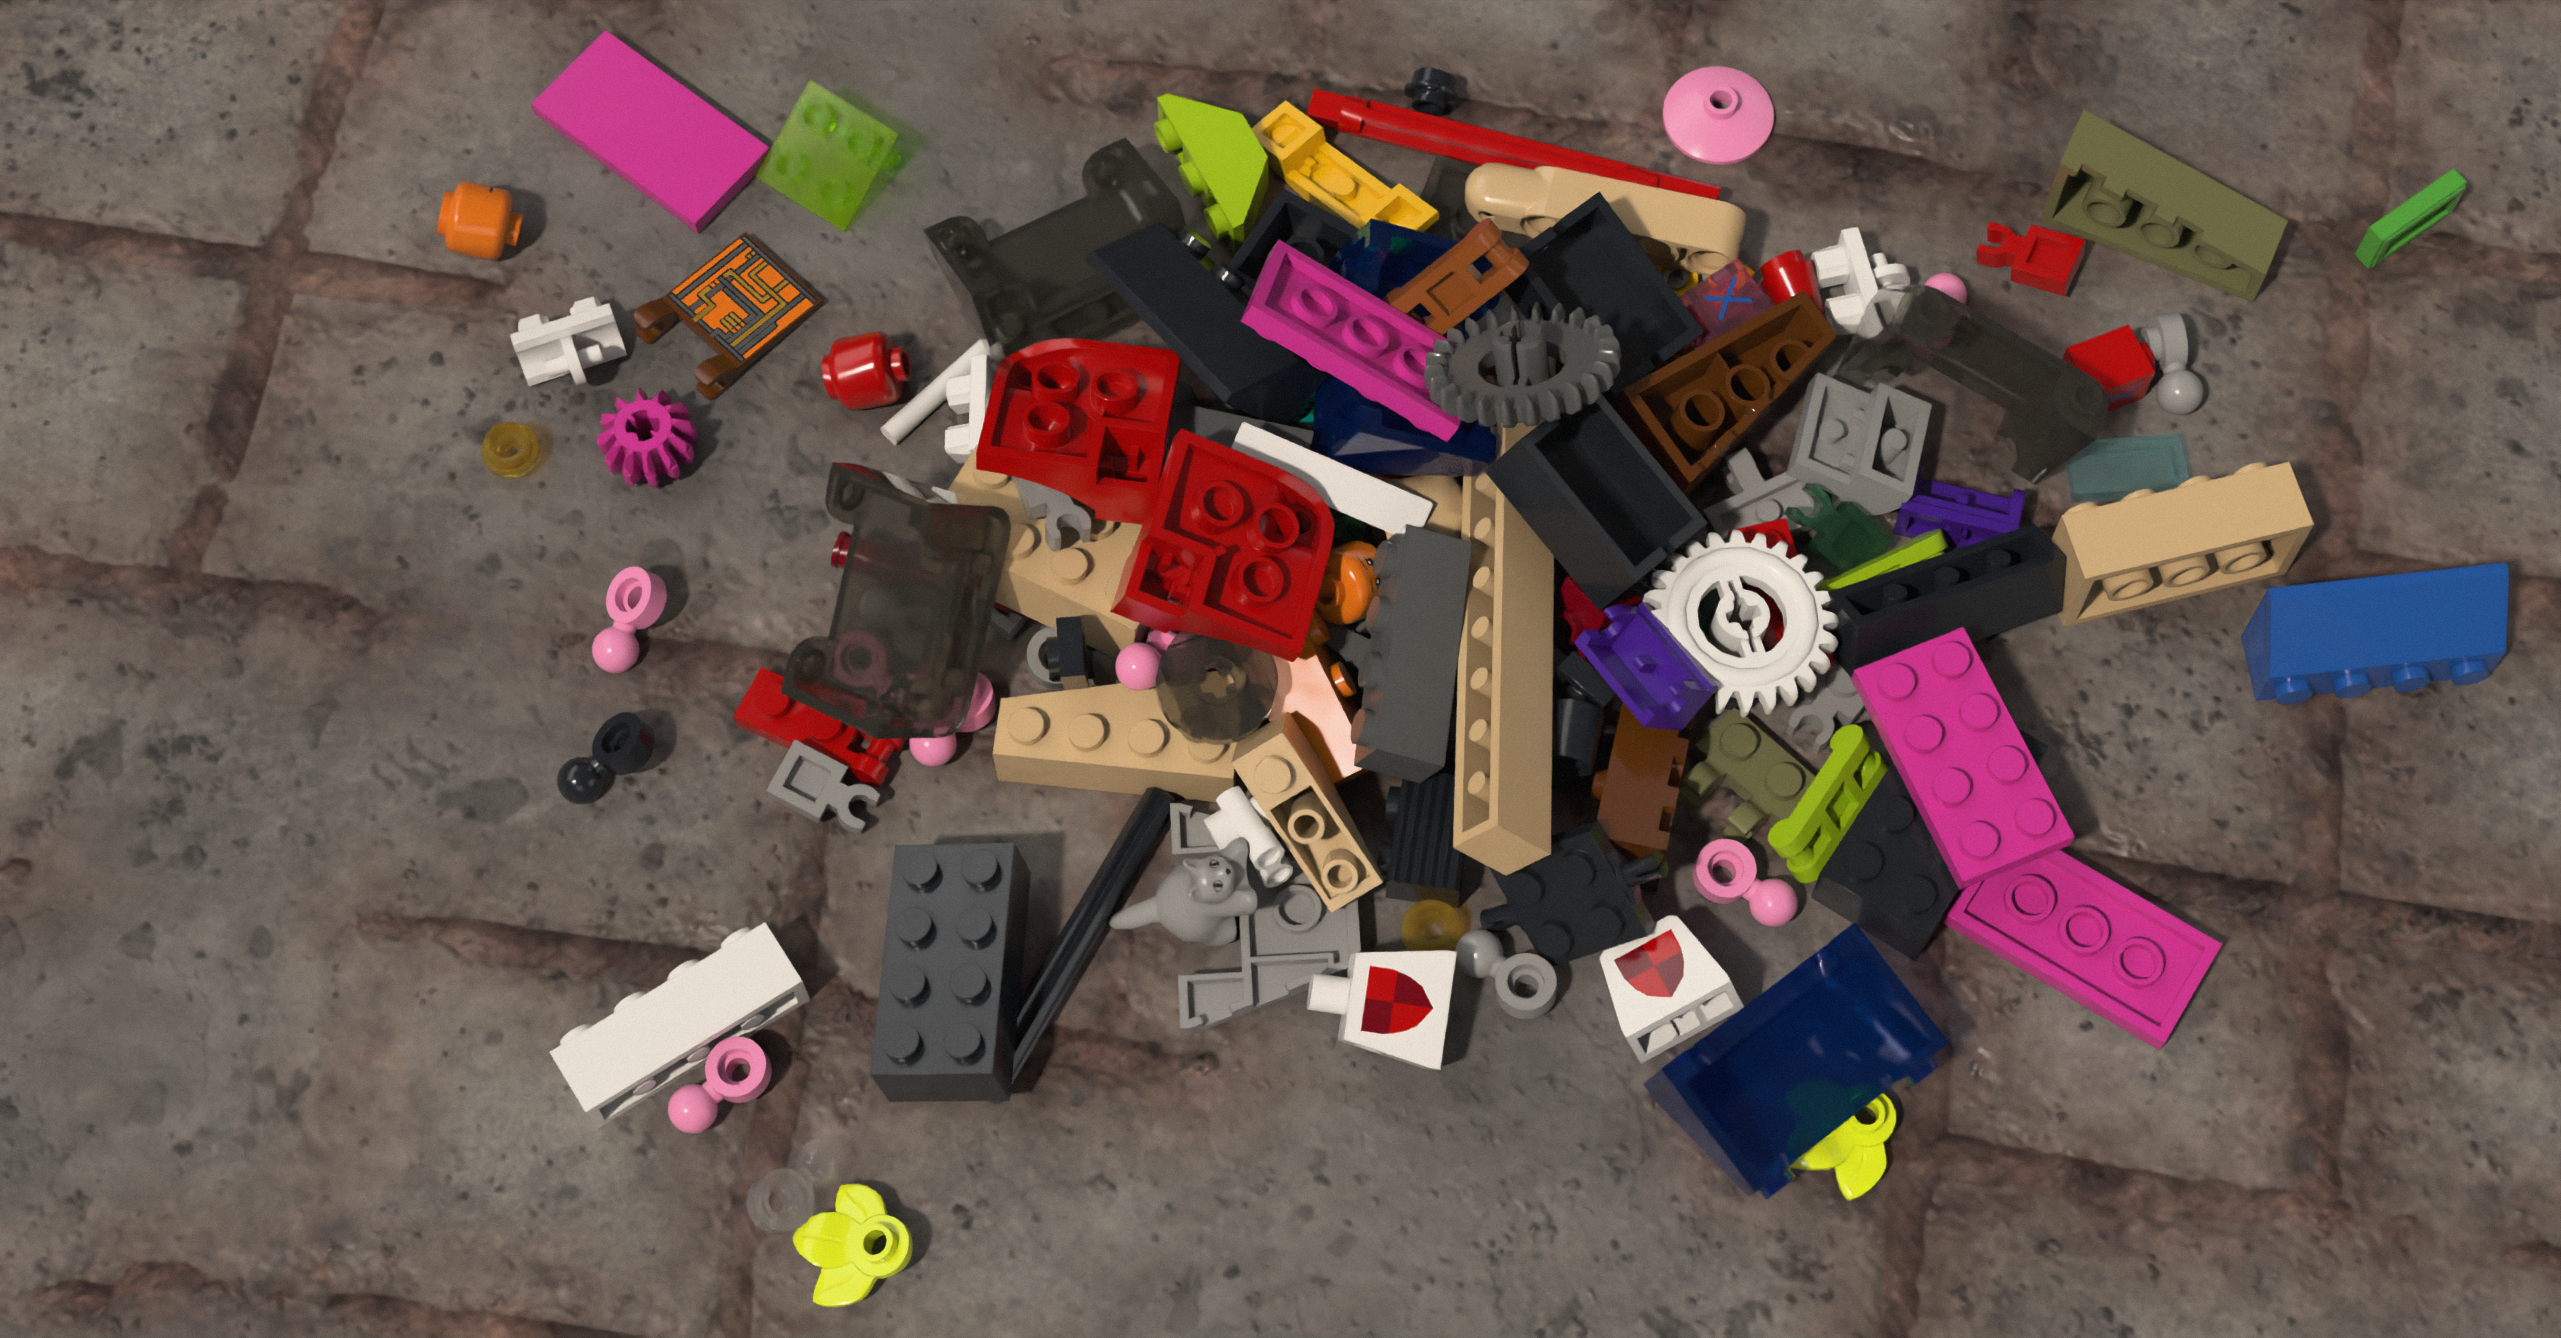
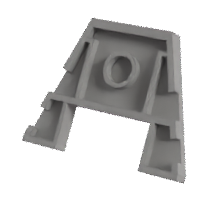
(1279, 943)

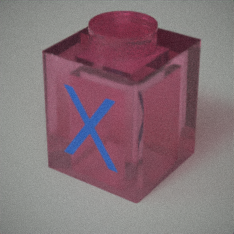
(1724, 301)

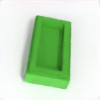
(2411, 219)

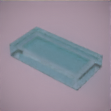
(2124, 465)

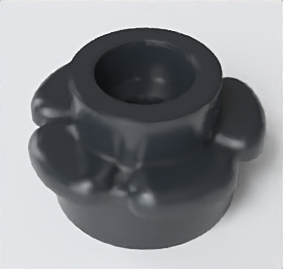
(1431, 91)

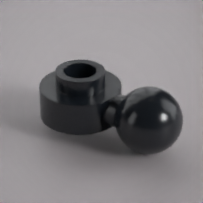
(619, 747)

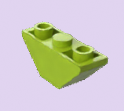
(1217, 162)

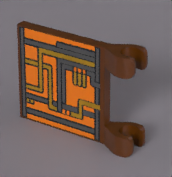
(736, 305)

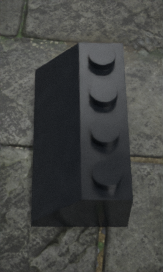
(1199, 316)

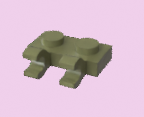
(1753, 768)

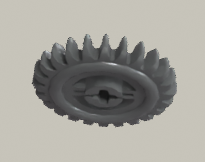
(1521, 353)

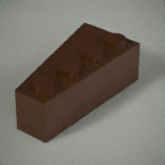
(1639, 785)

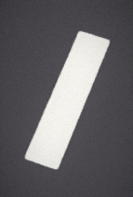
(1336, 483)

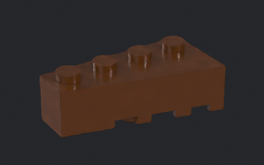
(1724, 389)

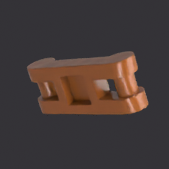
(1453, 286)

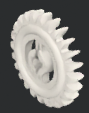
(1735, 656)

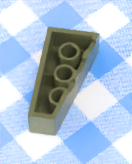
(2160, 210)

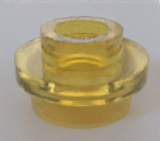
(505, 436)
(1435, 913)

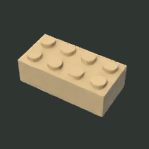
(2180, 541)
(1064, 582)

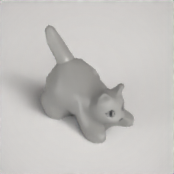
(1198, 898)

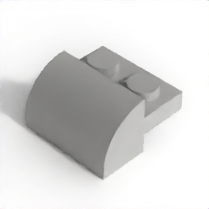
(1860, 443)

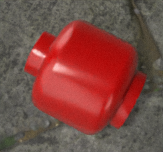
(865, 370)

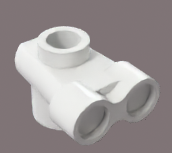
(1247, 820)

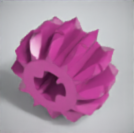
(642, 418)

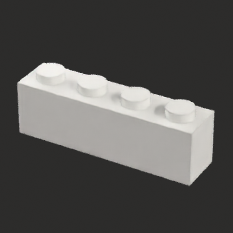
(676, 1025)

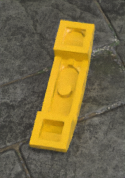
(1330, 179)

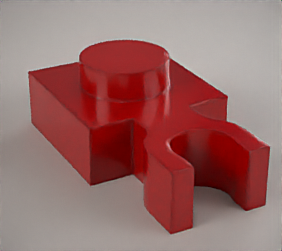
(2038, 260)

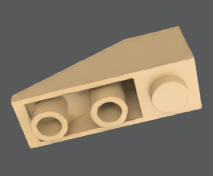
(1306, 811)

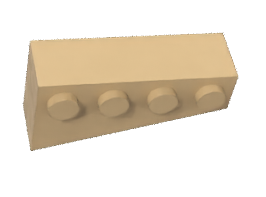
(1109, 743)

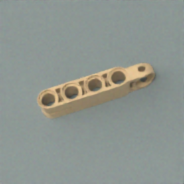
(1667, 224)

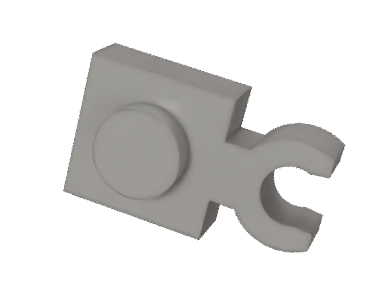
(1057, 507)
(1830, 700)
(813, 783)

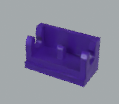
(1959, 512)
(1647, 667)

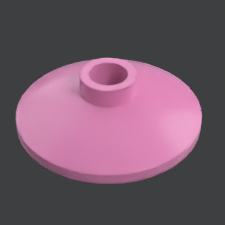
(1713, 133)

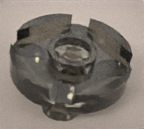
(1201, 714)

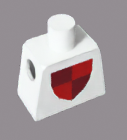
(1666, 988)
(1391, 1003)

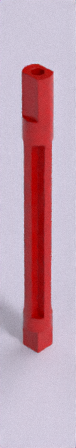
(1477, 144)

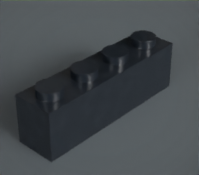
(1973, 587)

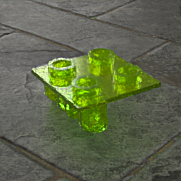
(829, 155)

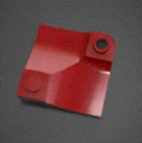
(1083, 422)
(1228, 550)

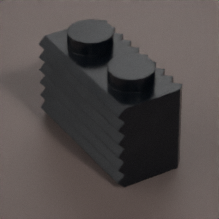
(1422, 855)

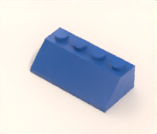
(2378, 633)

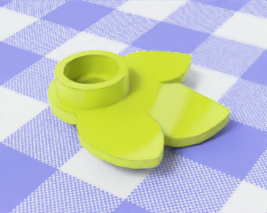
(1854, 1150)
(844, 1243)

